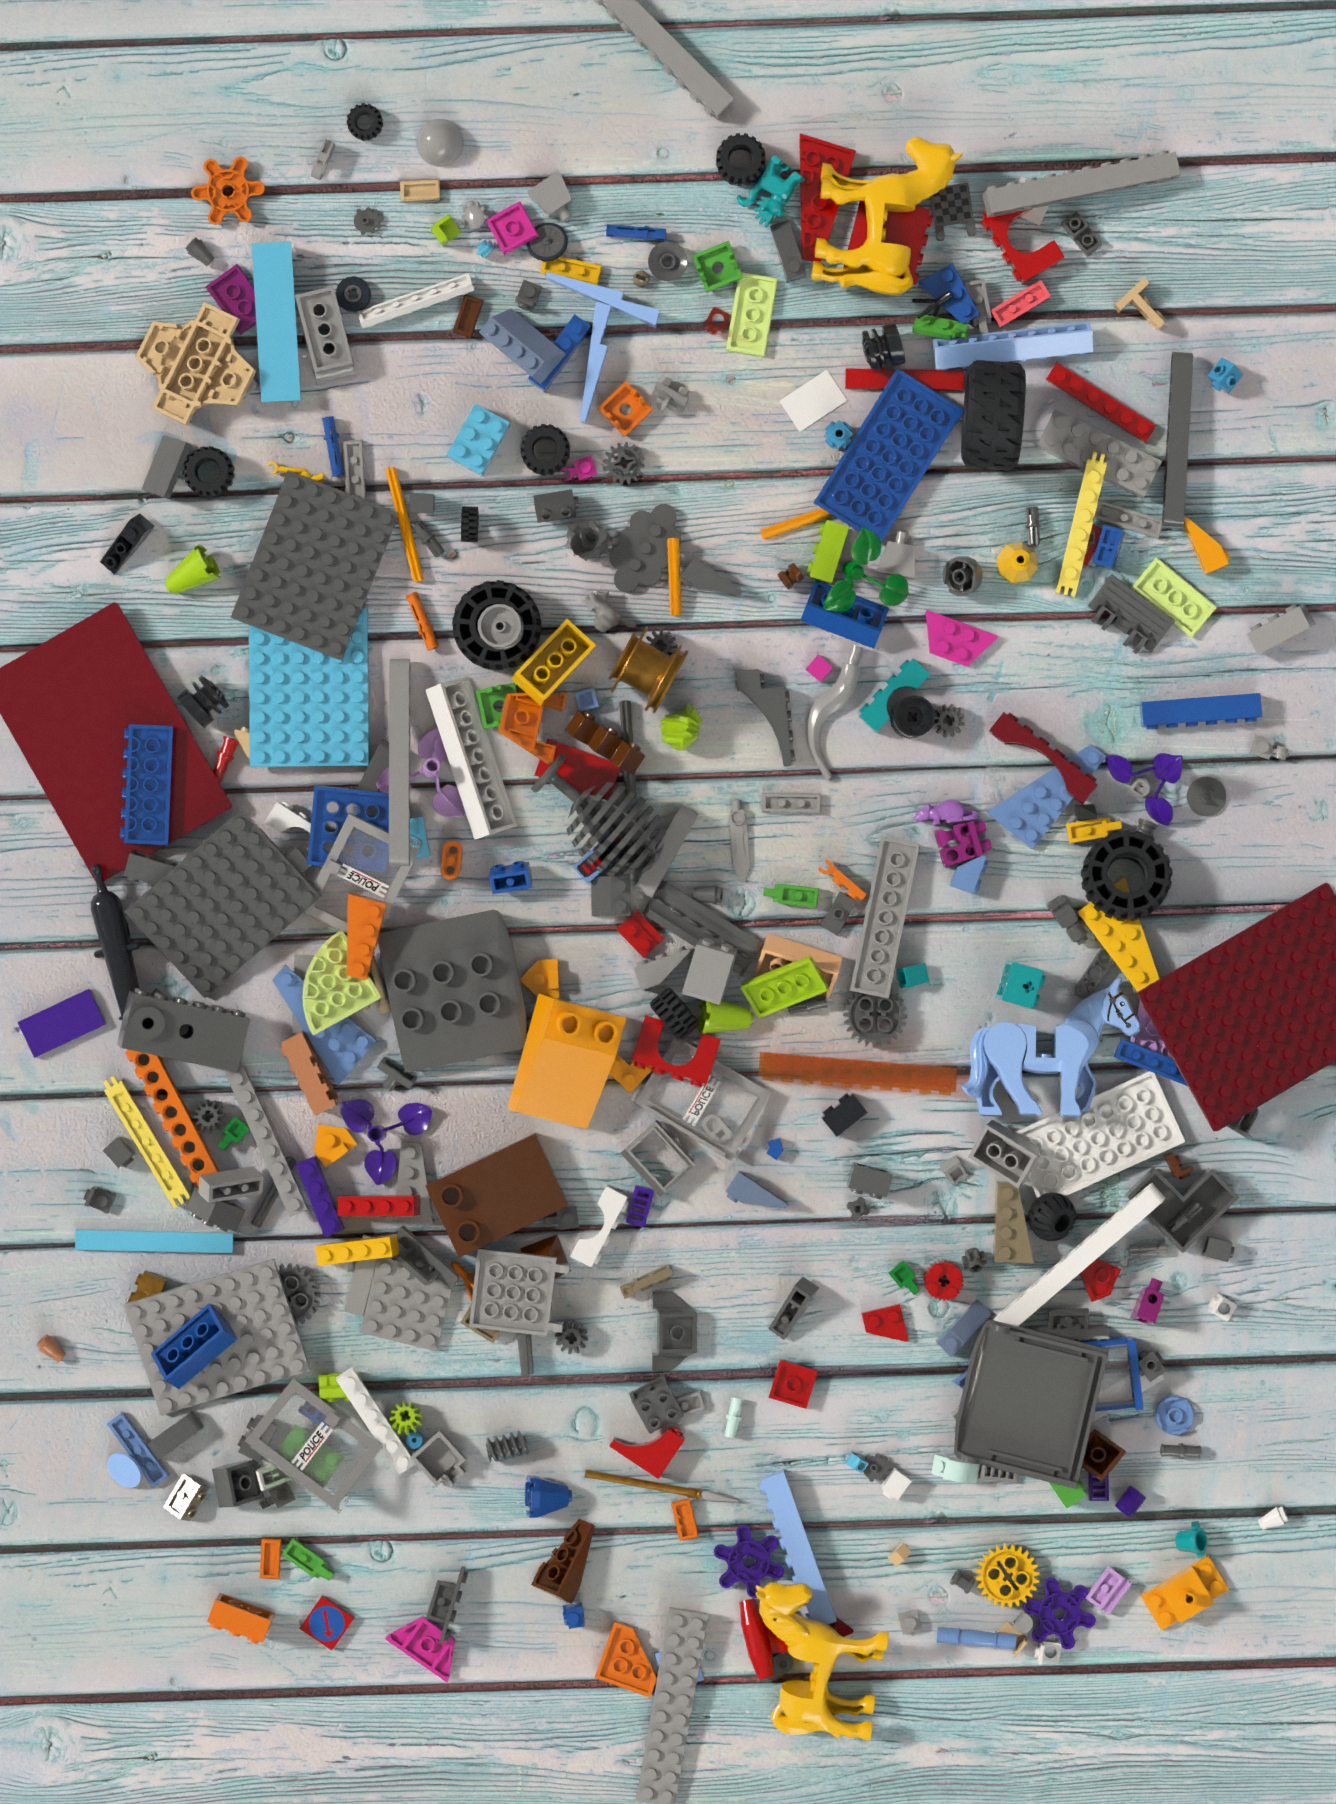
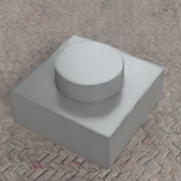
(910, 1621)

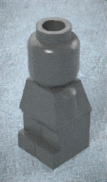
(1067, 919)

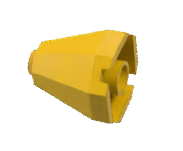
(1011, 569)

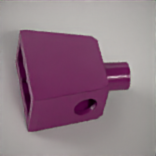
(1144, 1310)

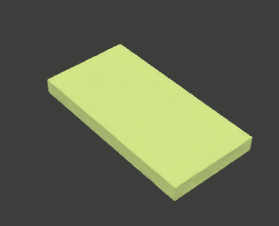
(752, 314)
(1174, 597)

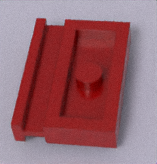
(640, 933)

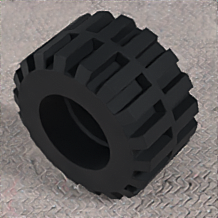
(746, 143)
(545, 432)
(220, 484)
(674, 1013)

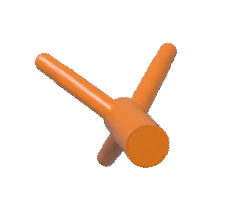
(465, 1276)

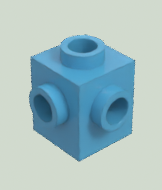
(1224, 375)
(838, 442)

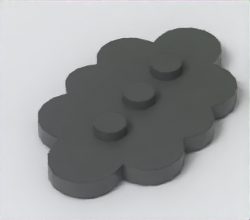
(643, 548)

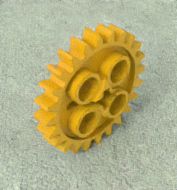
(993, 1584)

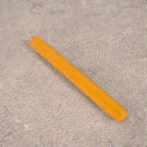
(794, 523)
(404, 524)

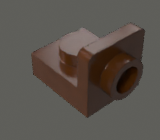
(1174, 1165)

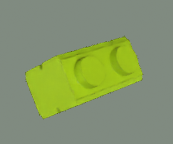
(329, 1387)

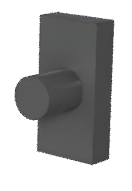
(395, 1075)

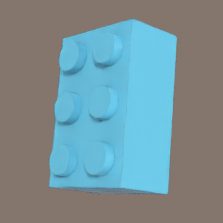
(478, 440)

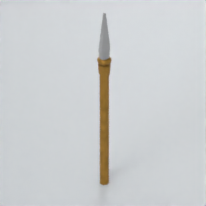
(689, 1492)

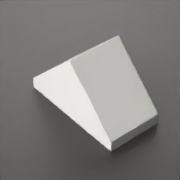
(270, 1476)

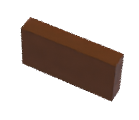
(468, 316)

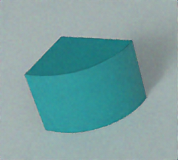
(912, 975)

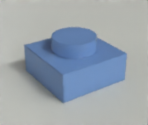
(586, 699)

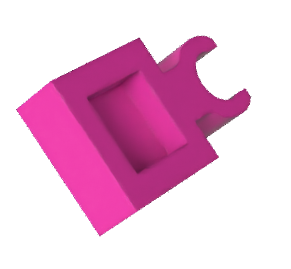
(583, 468)

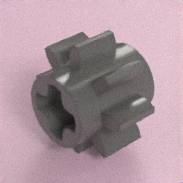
(974, 1260)

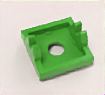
(719, 253)
(486, 700)

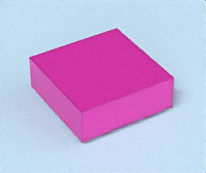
(819, 668)

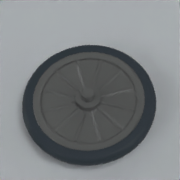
(550, 243)

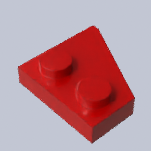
(886, 1322)

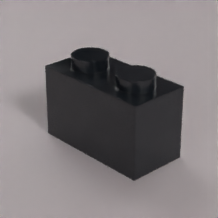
(843, 1114)

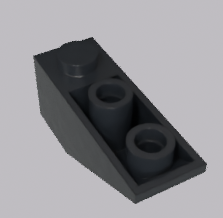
(127, 543)

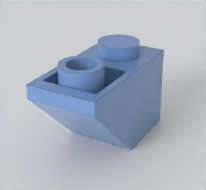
(967, 875)

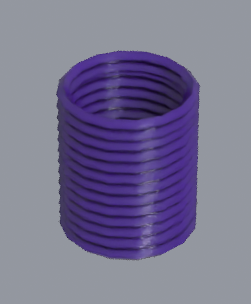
(1130, 1501)

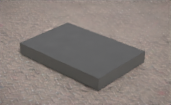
(166, 466)

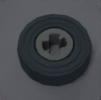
(363, 292)

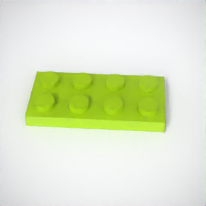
(784, 986)

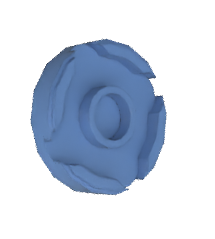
(1174, 1415)

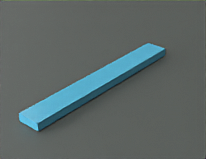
(154, 1241)

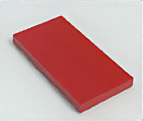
(582, 769)

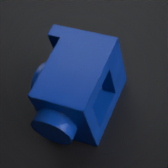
(574, 1615)

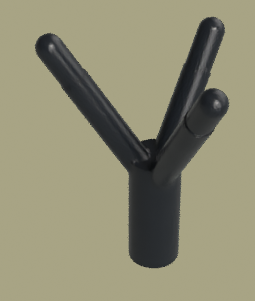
(937, 303)

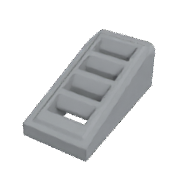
(983, 1475)

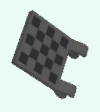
(952, 207)

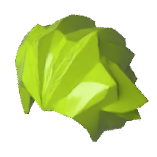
(681, 727)

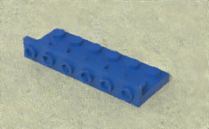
(147, 784)

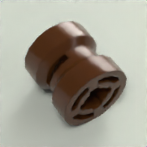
(790, 576)

